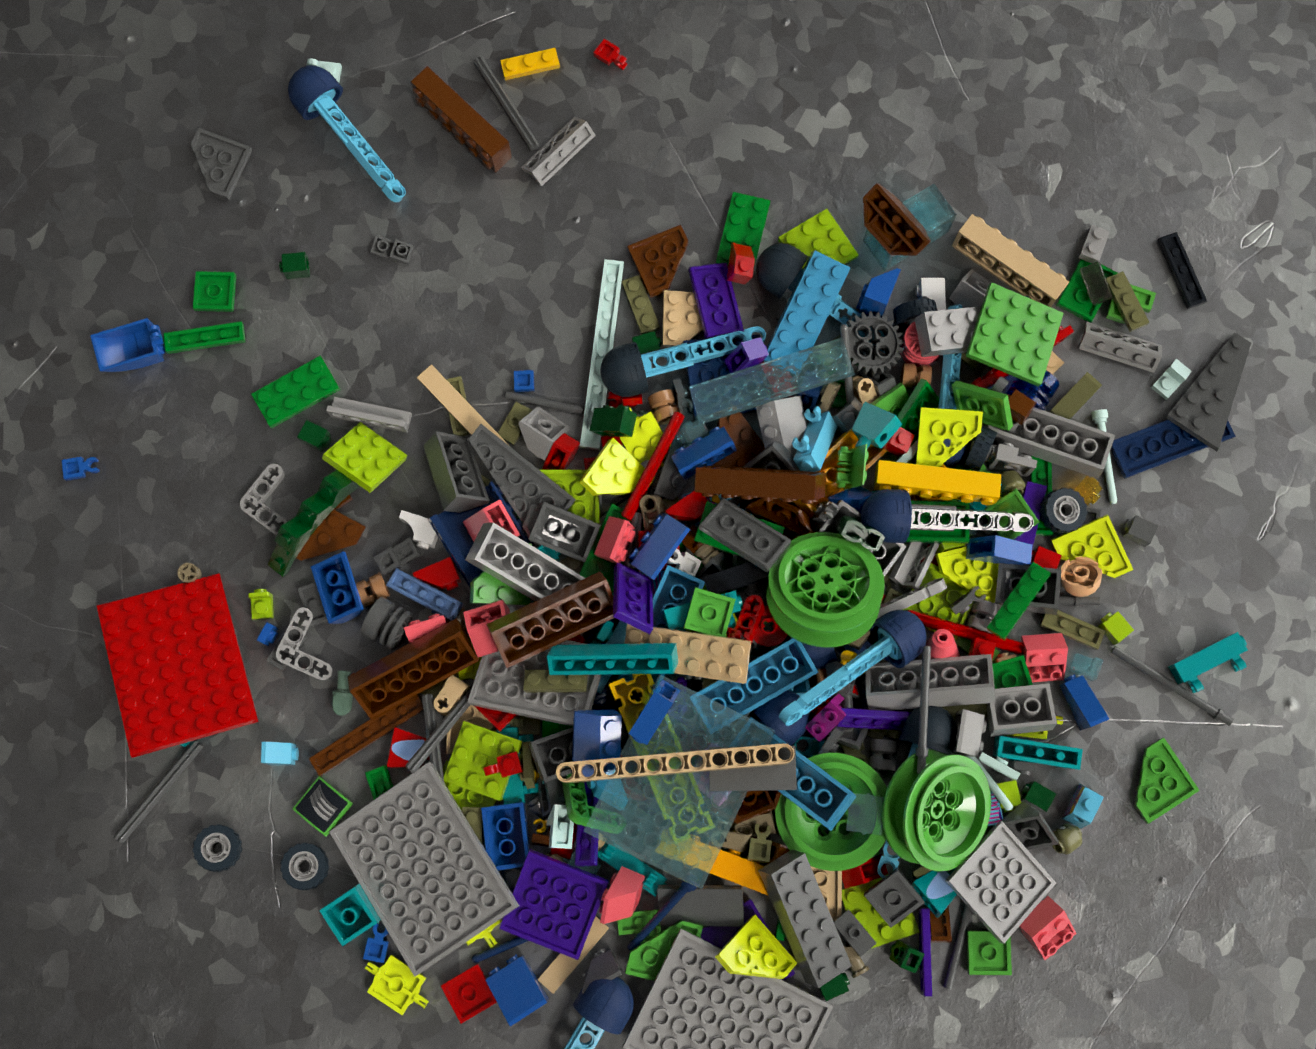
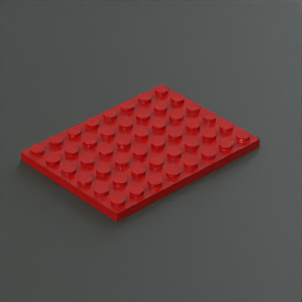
(176, 665)

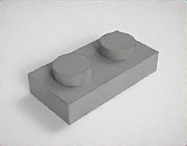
(1094, 244)

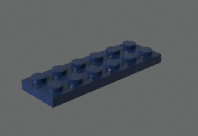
(1157, 447)

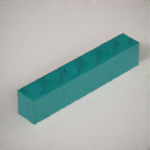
(613, 659)

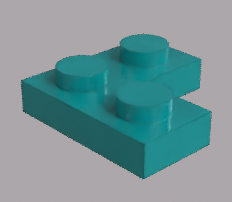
(603, 633)

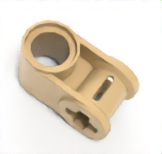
(864, 389)
(450, 693)

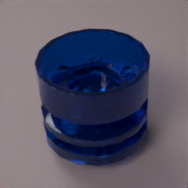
(1037, 393)

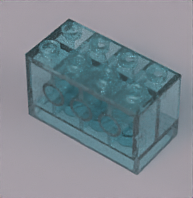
(930, 210)

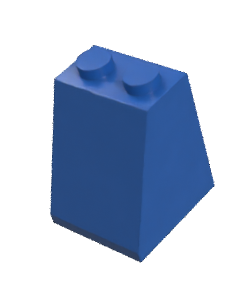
(516, 989)

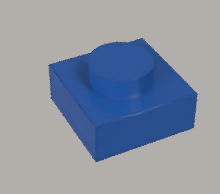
(524, 381)
(268, 634)

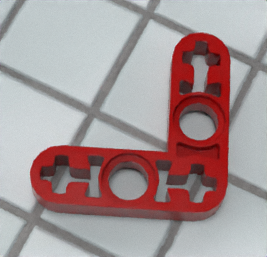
(746, 613)

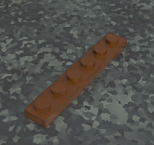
(365, 735)

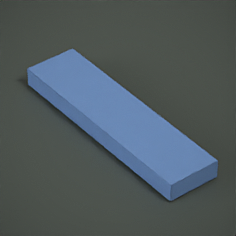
(424, 594)

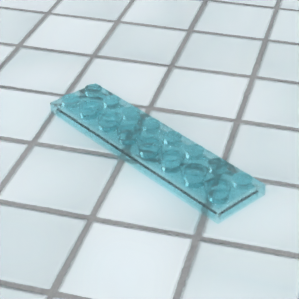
(771, 380)

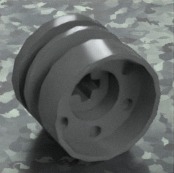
(385, 622)

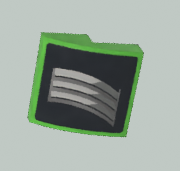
(322, 806)

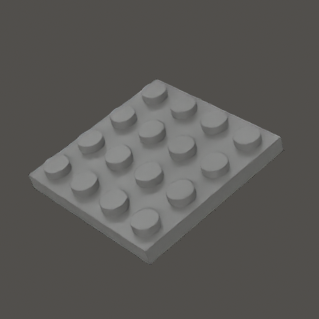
(1001, 882)

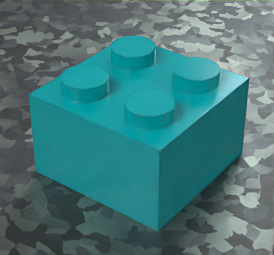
(350, 914)

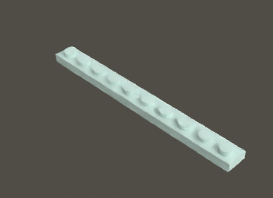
(602, 344)

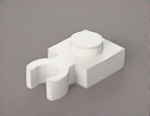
(685, 562)

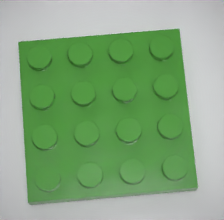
(1014, 334)

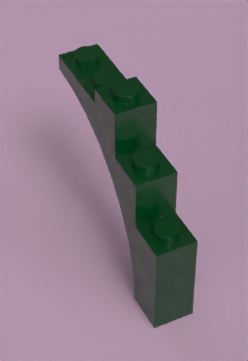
(310, 515)

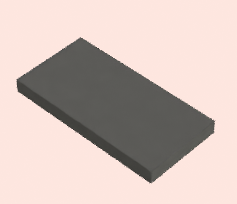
(745, 534)
(754, 778)
(706, 906)

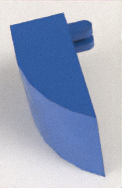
(128, 346)

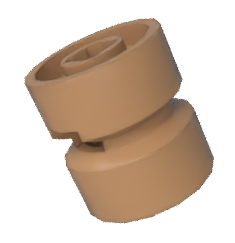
(911, 374)
(663, 405)
(378, 588)

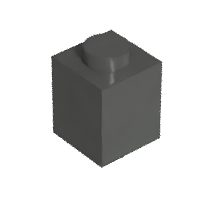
(1139, 531)

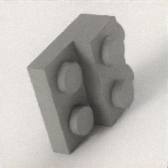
(1005, 458)

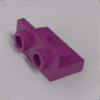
(826, 718)

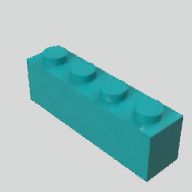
(1037, 752)

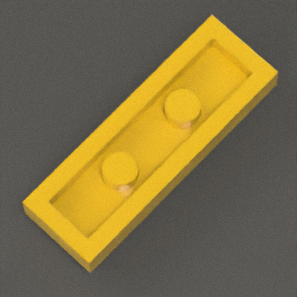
(530, 63)

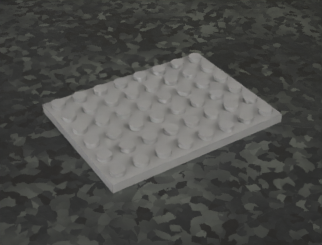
(423, 869)
(707, 1008)

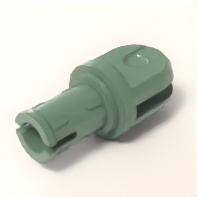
(342, 696)

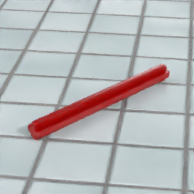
(653, 465)
(968, 632)

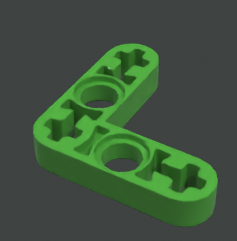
(584, 811)

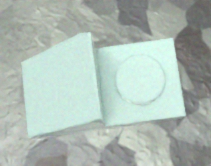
(1171, 379)
(561, 828)

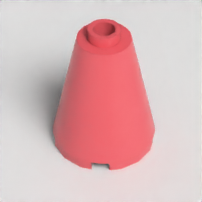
(942, 645)

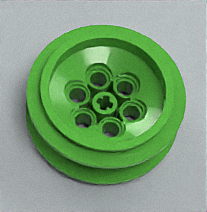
(837, 619)
(937, 813)
(834, 850)

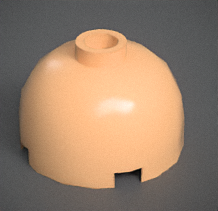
(1081, 576)

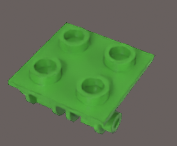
(855, 463)

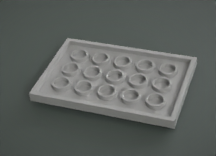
(503, 691)

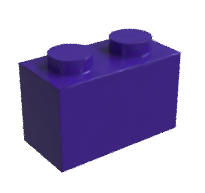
(747, 355)

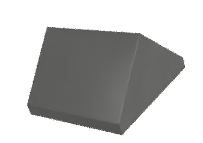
(1030, 827)

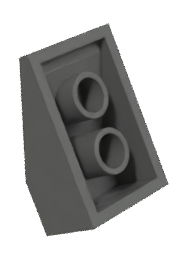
(1044, 602)

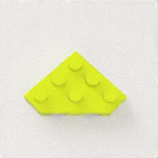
(942, 424)
(612, 471)
(1098, 542)
(969, 572)
(756, 953)

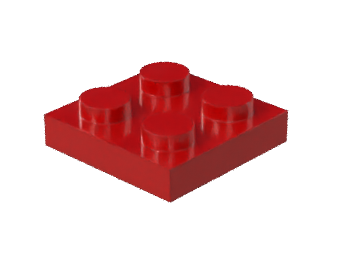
(469, 993)

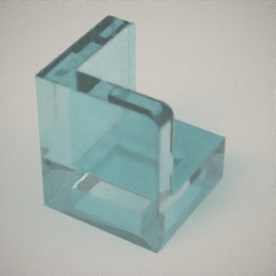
(1086, 666)

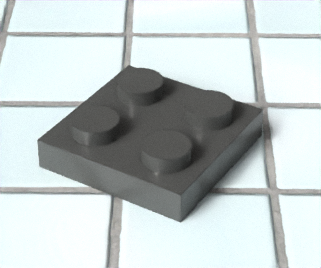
(894, 897)

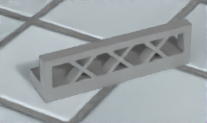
(558, 152)
(1120, 348)
(370, 414)
(908, 564)

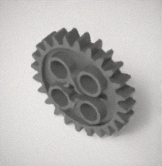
(889, 343)

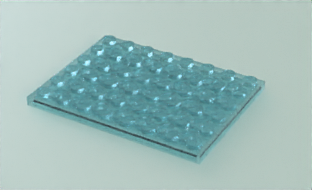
(674, 816)

